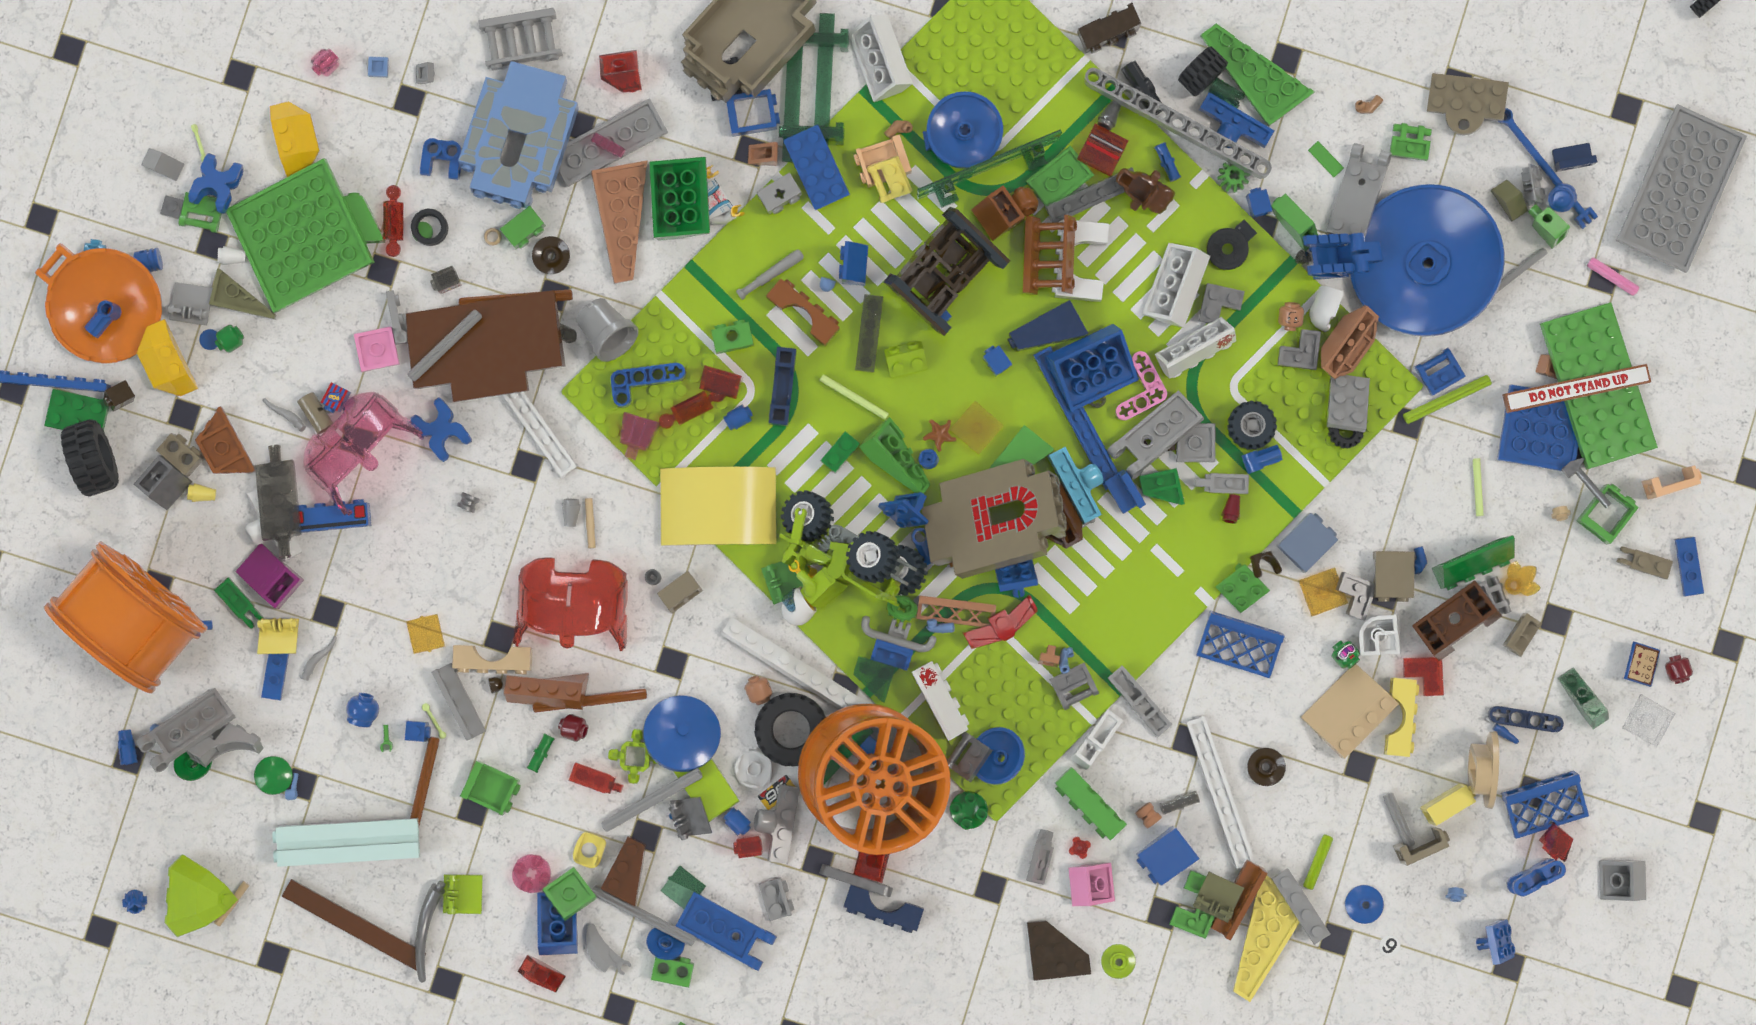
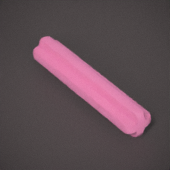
(1613, 276)

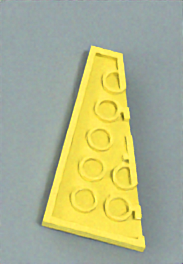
(1266, 937)

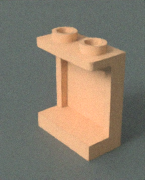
(878, 153)
(1654, 489)

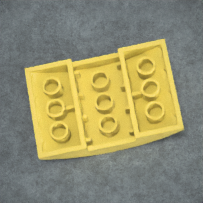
(718, 506)

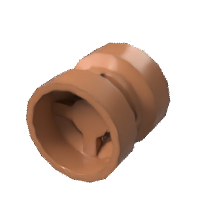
(1148, 815)

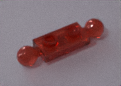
(393, 220)
(690, 409)

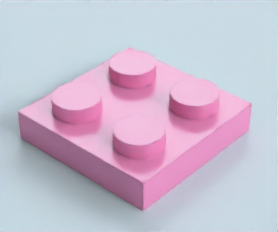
(376, 349)

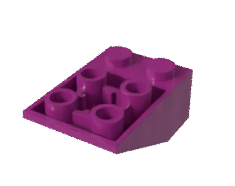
(269, 576)

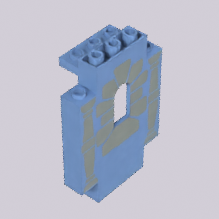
(528, 104)

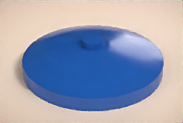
(964, 129)
(681, 733)

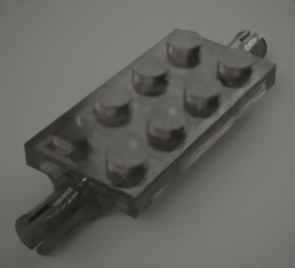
(278, 501)

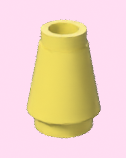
(200, 493)

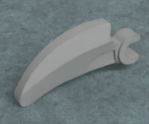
(601, 953)

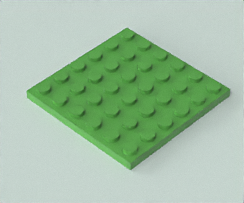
(299, 235)

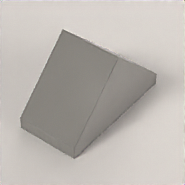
(162, 164)

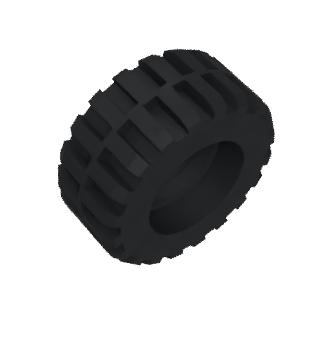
(89, 457)
(770, 712)

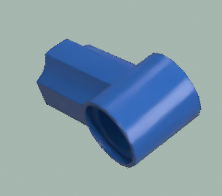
(102, 319)
(1259, 459)
(922, 547)

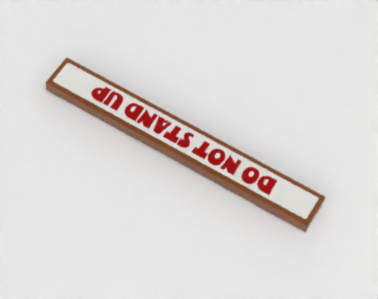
(1576, 388)

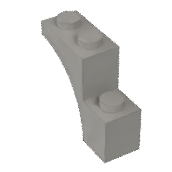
(228, 740)

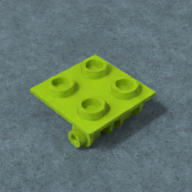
(462, 894)

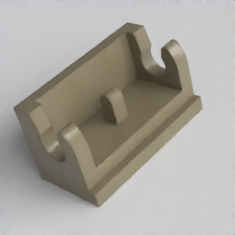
(679, 592)
(1522, 634)

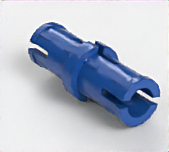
(1167, 162)

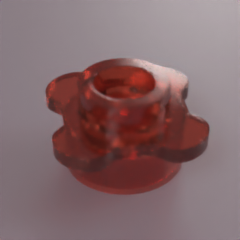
(1082, 853)

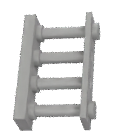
(527, 20)

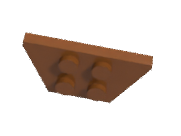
(223, 447)

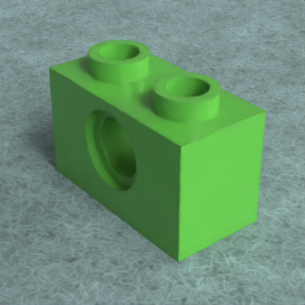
(743, 340)

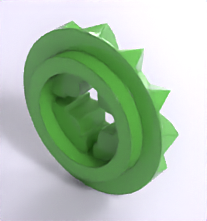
(904, 603)

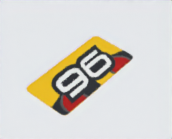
(769, 796)

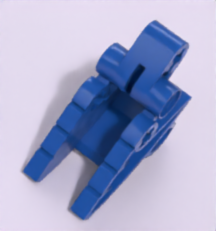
(1335, 260)

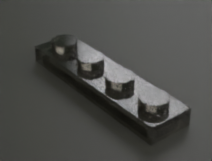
(869, 333)

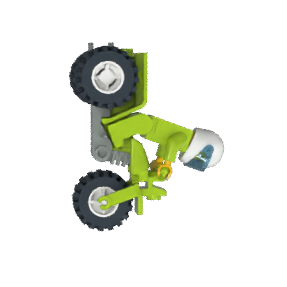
(864, 560)

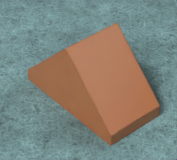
(763, 154)

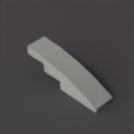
(1139, 701)

